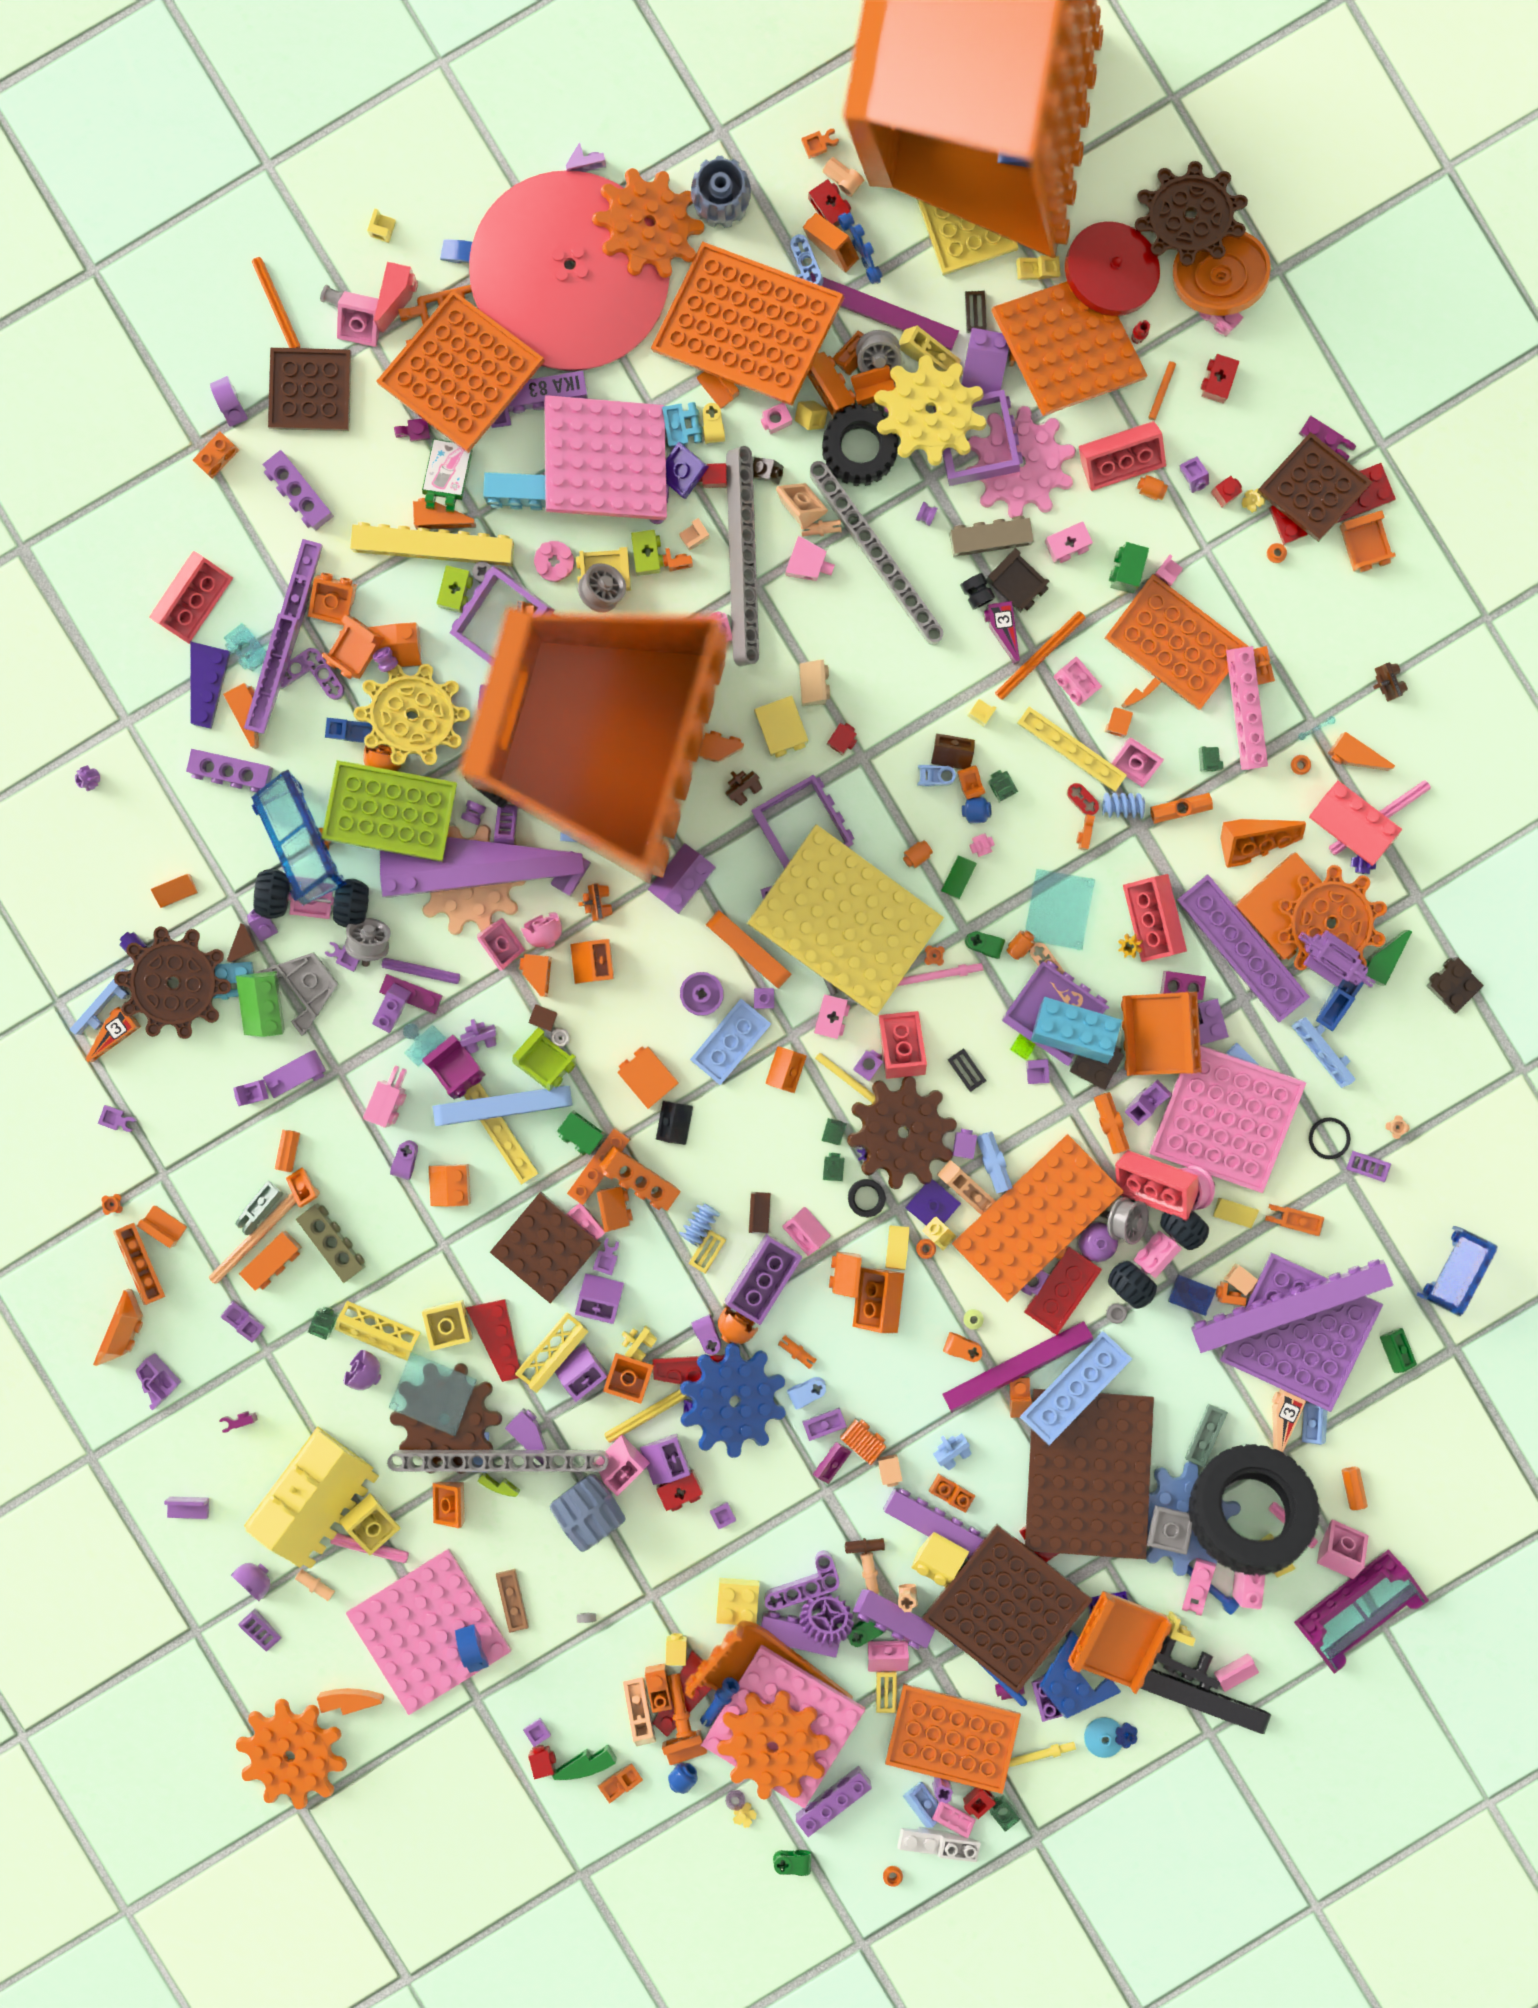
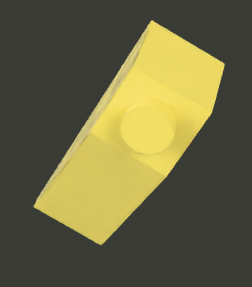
(918, 343)

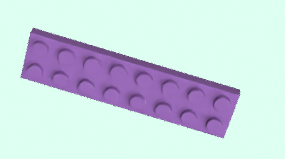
(1243, 948)

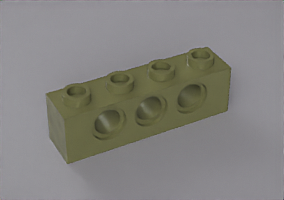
(320, 1239)

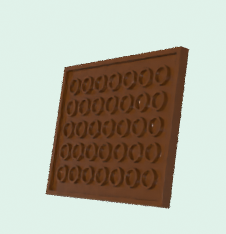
(1093, 1481)

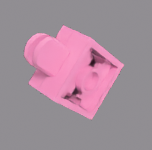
(386, 1100)

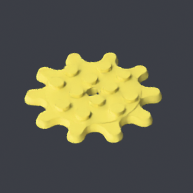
(922, 429)
(414, 694)

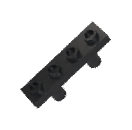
(1198, 1673)

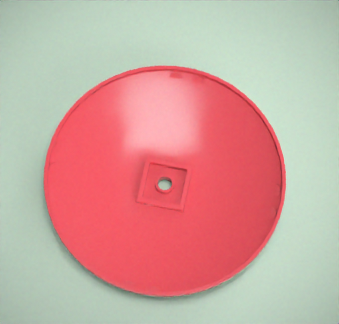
(562, 314)

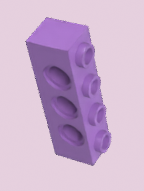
(274, 468)
(199, 759)
(833, 1801)

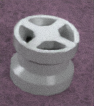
(478, 568)

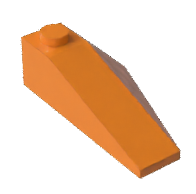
(403, 641)
(1254, 837)

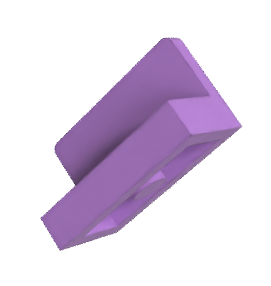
(569, 883)
(187, 1507)

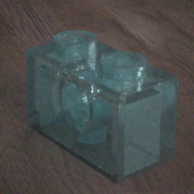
(237, 638)

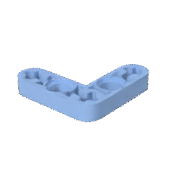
(807, 254)

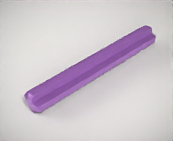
(420, 970)

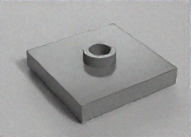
(1170, 1530)

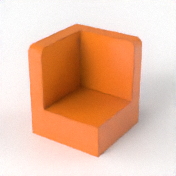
(1119, 722)

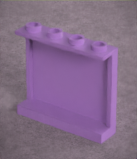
(1025, 1008)

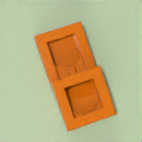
(1136, 695)
(620, 1782)

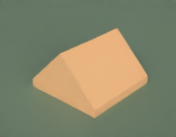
(801, 503)

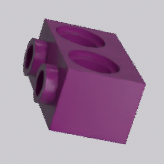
(1183, 981)

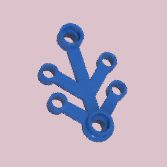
(865, 250)

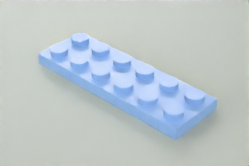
(1075, 1388)

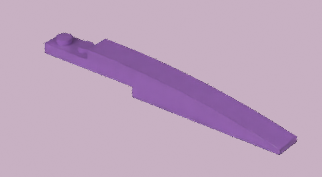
(284, 636)

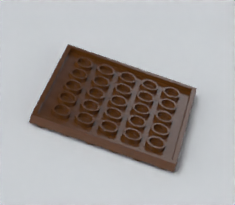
(1007, 1608)

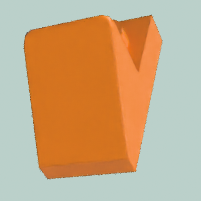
(302, 1187)
(1019, 1396)

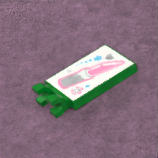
(446, 473)

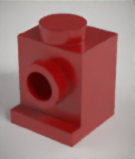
(979, 1807)

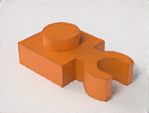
(816, 143)
(1084, 837)

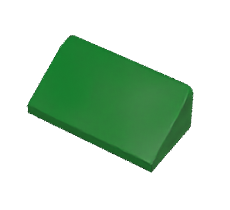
(958, 877)
(1398, 1351)

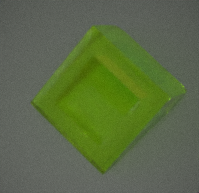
(1022, 1047)

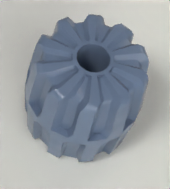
(720, 191)
(587, 1512)

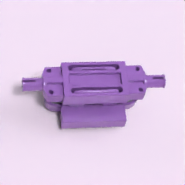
(1334, 960)

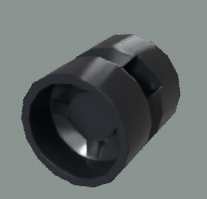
(977, 591)

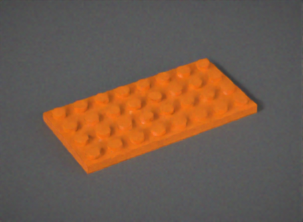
(1037, 1218)

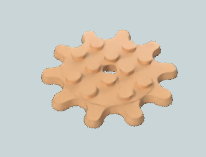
(473, 903)

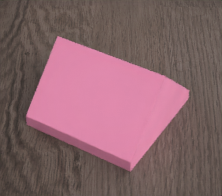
(1137, 762)
(500, 943)

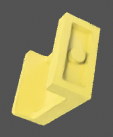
(616, 558)
(781, 726)

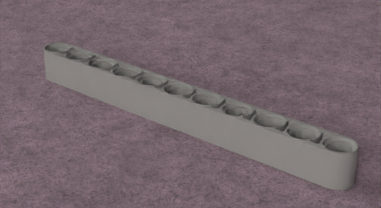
(874, 543)
(742, 556)
(488, 1462)

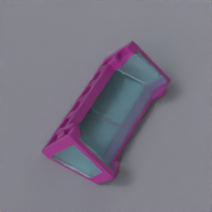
(1359, 1608)

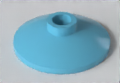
(1096, 1731)

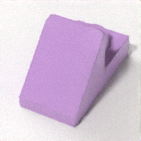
(578, 162)

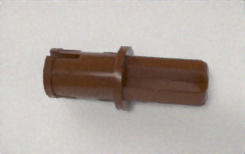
(864, 1546)

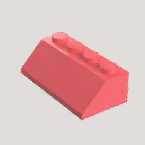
(1123, 455)
(191, 597)
(1355, 823)
(1155, 917)
(1157, 1184)

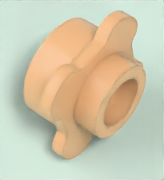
(1403, 1127)

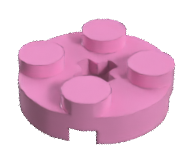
(563, 554)

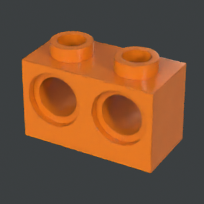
(215, 455)

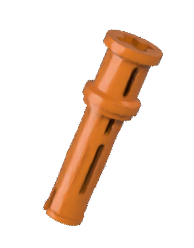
(681, 1715)

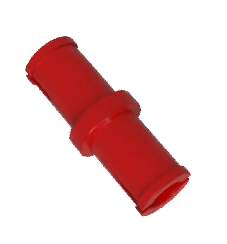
(1140, 331)

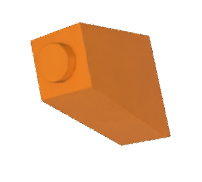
(831, 241)

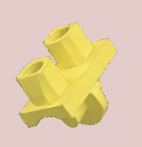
(645, 1337)

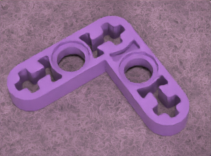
(307, 666)

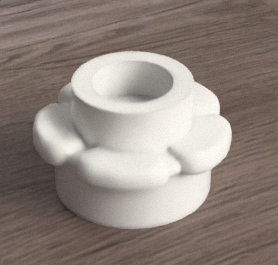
(565, 1037)

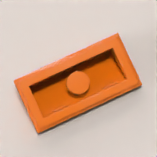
(846, 357)
(174, 890)

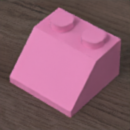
(356, 319)
(1343, 1549)

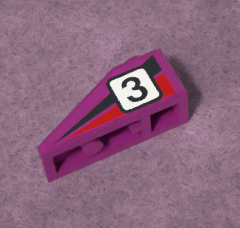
(1002, 624)

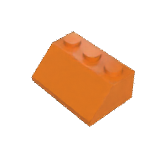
(830, 384)
(878, 1300)

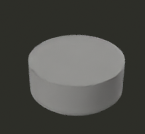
(1116, 1313)
(587, 1617)

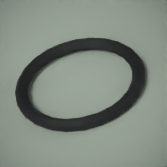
(1348, 1138)

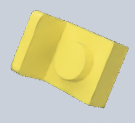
(939, 1233)

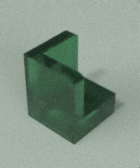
(1209, 759)
(833, 1131)

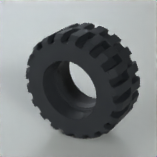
(853, 471)

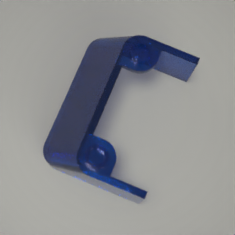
(1461, 1272)

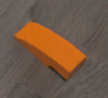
(348, 1700)

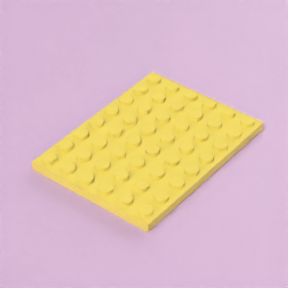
(845, 920)

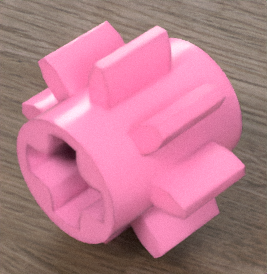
(981, 845)

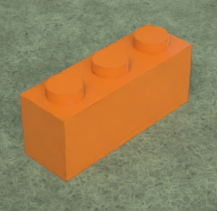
(271, 1261)

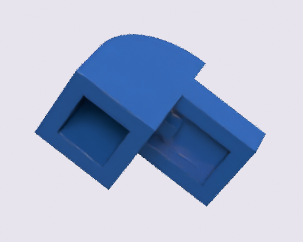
(470, 1649)

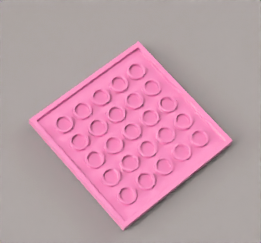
(605, 458)
(1228, 1119)
(413, 1630)
(773, 1673)

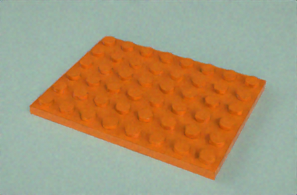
(747, 323)

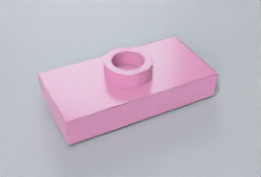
(954, 1819)

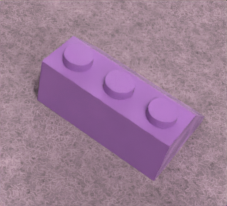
(682, 878)

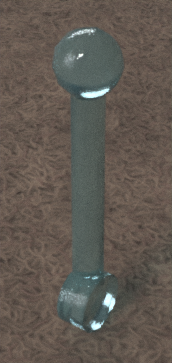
(1331, 720)

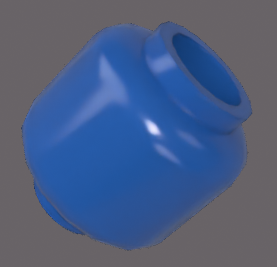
(976, 810)
(682, 1778)

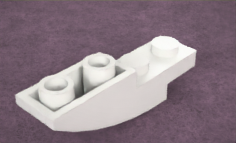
(939, 1843)

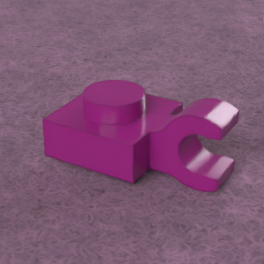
(416, 430)
(243, 1419)

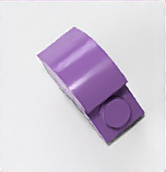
(228, 401)
(1147, 1101)

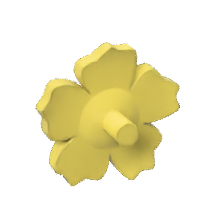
(1252, 500)
(744, 1815)

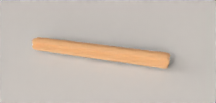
(253, 1239)

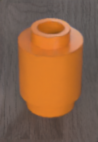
(1152, 487)
(917, 854)
(1021, 944)

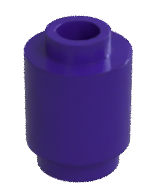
(129, 938)

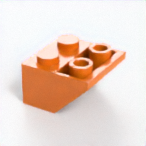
(592, 961)

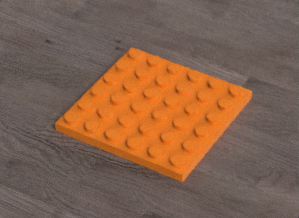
(1067, 348)
(460, 371)

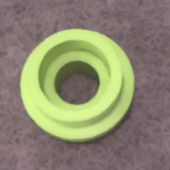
(973, 1312)

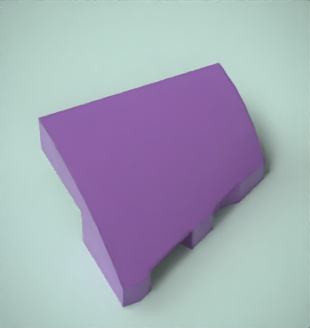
(156, 1379)

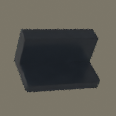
(674, 1122)

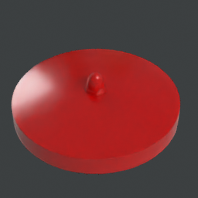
(1112, 268)

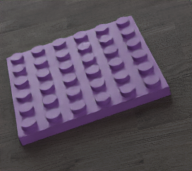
(1308, 1354)

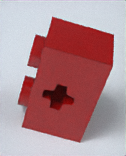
(826, 193)
(1226, 368)
(674, 1501)

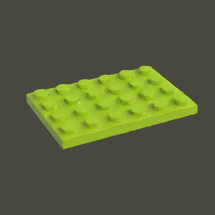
(389, 811)

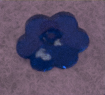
(1126, 1735)

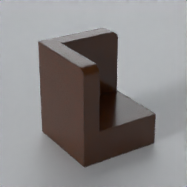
(543, 1017)

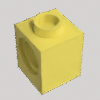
(676, 1649)

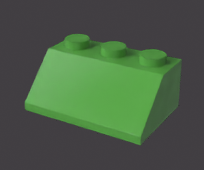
(260, 1004)

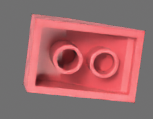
(395, 293)
(902, 1045)

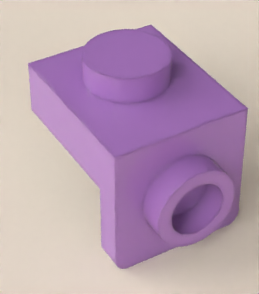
(261, 926)
(250, 1093)

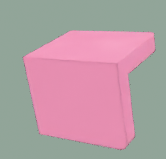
(1168, 571)

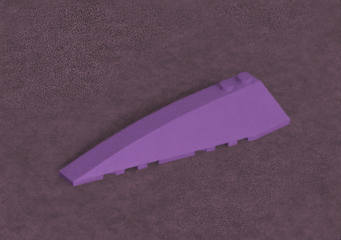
(473, 865)

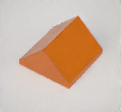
(448, 1504)

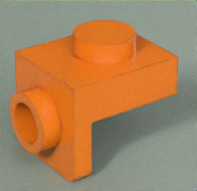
(971, 782)

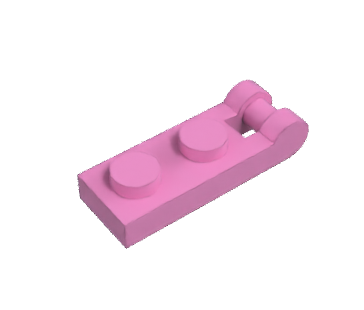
(1199, 1586)

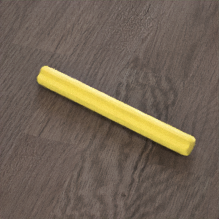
(644, 1416)

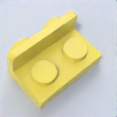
(1178, 1631)

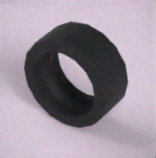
(881, 1200)

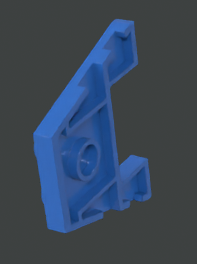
(1069, 1688)

